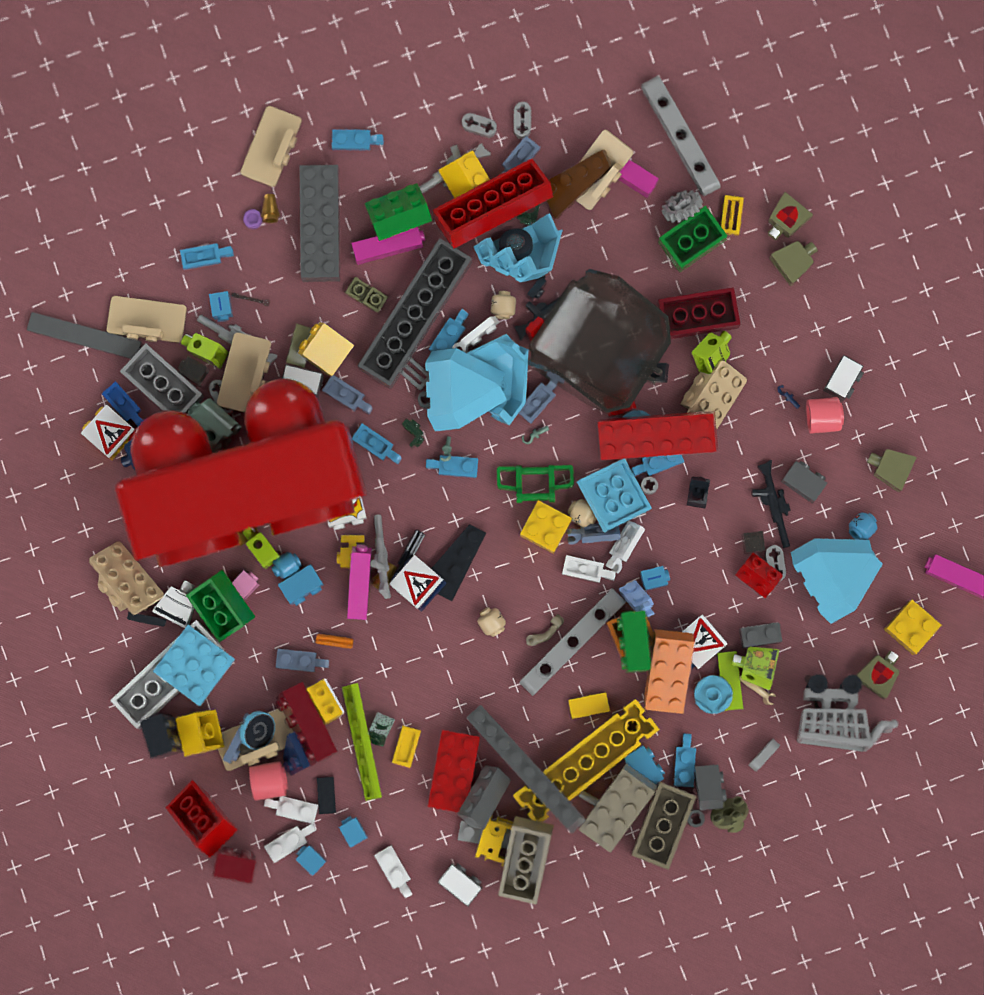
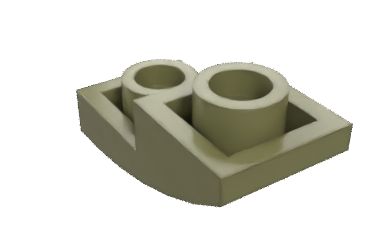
(366, 294)
(300, 333)

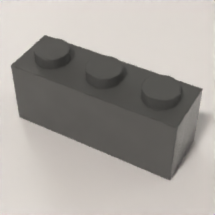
(484, 797)

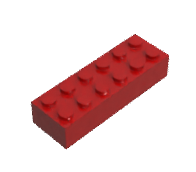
(493, 203)
(658, 435)

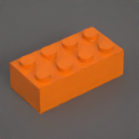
(669, 671)

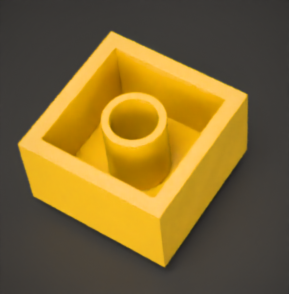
(545, 527)
(912, 627)
(200, 732)

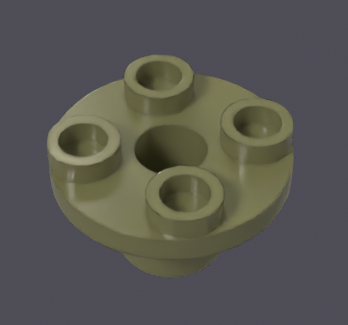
(731, 815)

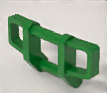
(535, 471)

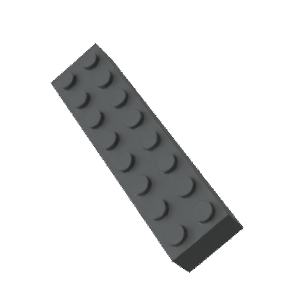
(415, 313)

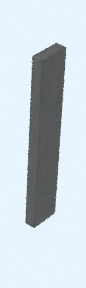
(83, 335)

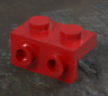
(759, 575)

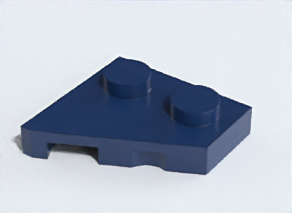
(294, 755)

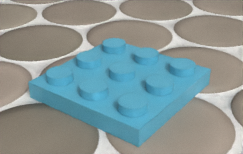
(614, 495)
(194, 665)

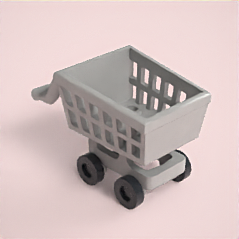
(848, 692)

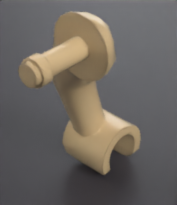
(760, 691)

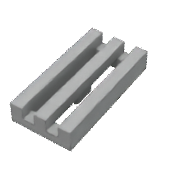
(416, 375)

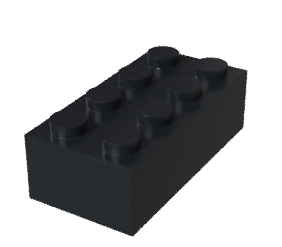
(161, 736)

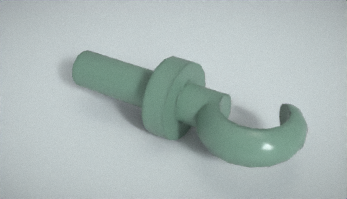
(536, 434)
(446, 449)

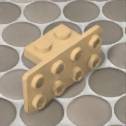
(271, 146)
(618, 154)
(146, 319)
(243, 371)
(715, 391)
(124, 579)
(252, 756)

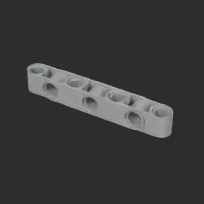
(686, 148)
(582, 631)

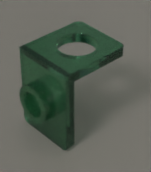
(528, 218)

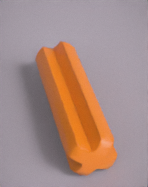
(336, 641)

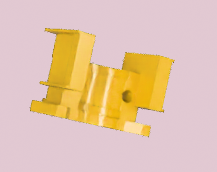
(493, 839)

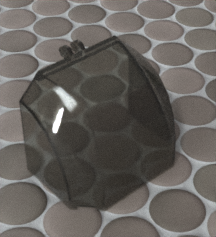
(601, 341)

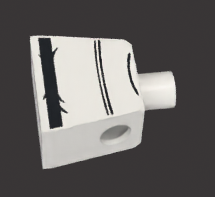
(176, 605)

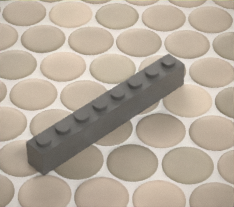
(526, 769)

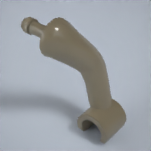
(536, 639)

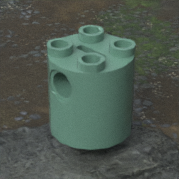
(216, 423)

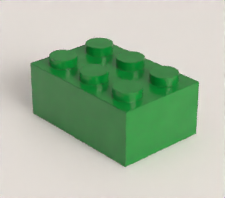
(398, 211)
(692, 239)
(220, 606)
(634, 642)

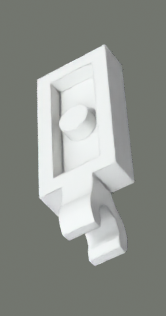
(474, 336)
(623, 548)
(586, 569)
(293, 809)
(288, 842)
(394, 870)

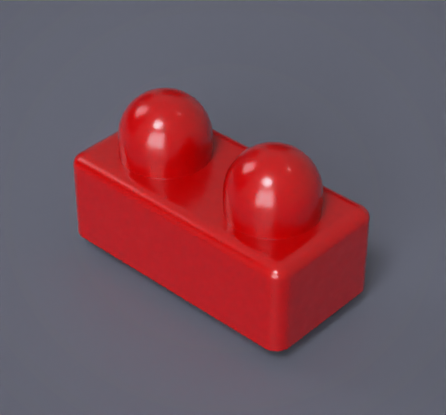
(198, 501)

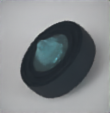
(519, 241)

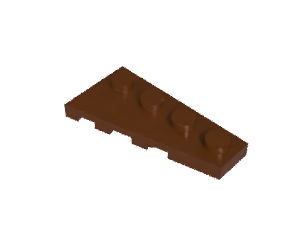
(576, 181)

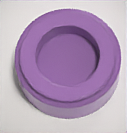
(253, 219)

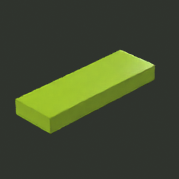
(731, 674)

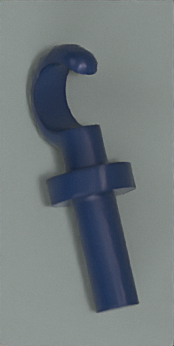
(788, 396)

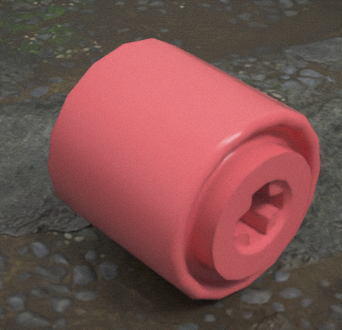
(824, 415)
(268, 780)

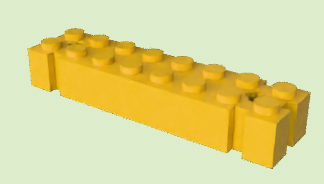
(592, 757)

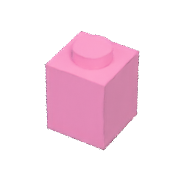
(245, 584)

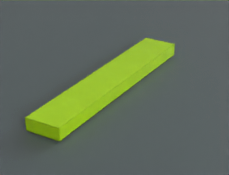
(361, 742)

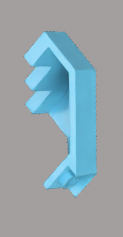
(537, 264)
(512, 360)
(461, 388)
(836, 573)

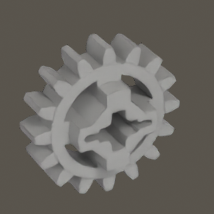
(682, 206)

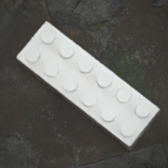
(148, 691)

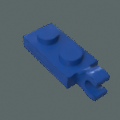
(122, 403)

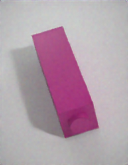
(638, 179)
(373, 249)
(955, 575)
(359, 582)

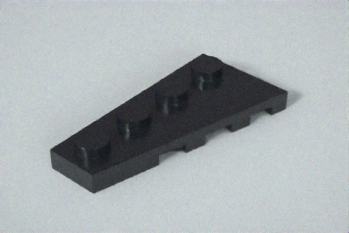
(457, 560)

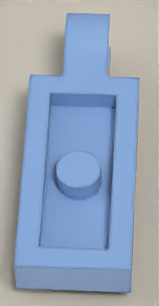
(637, 597)

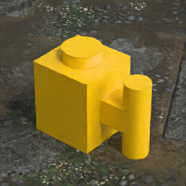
(344, 555)

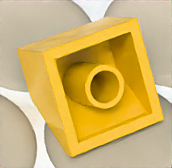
(463, 174)

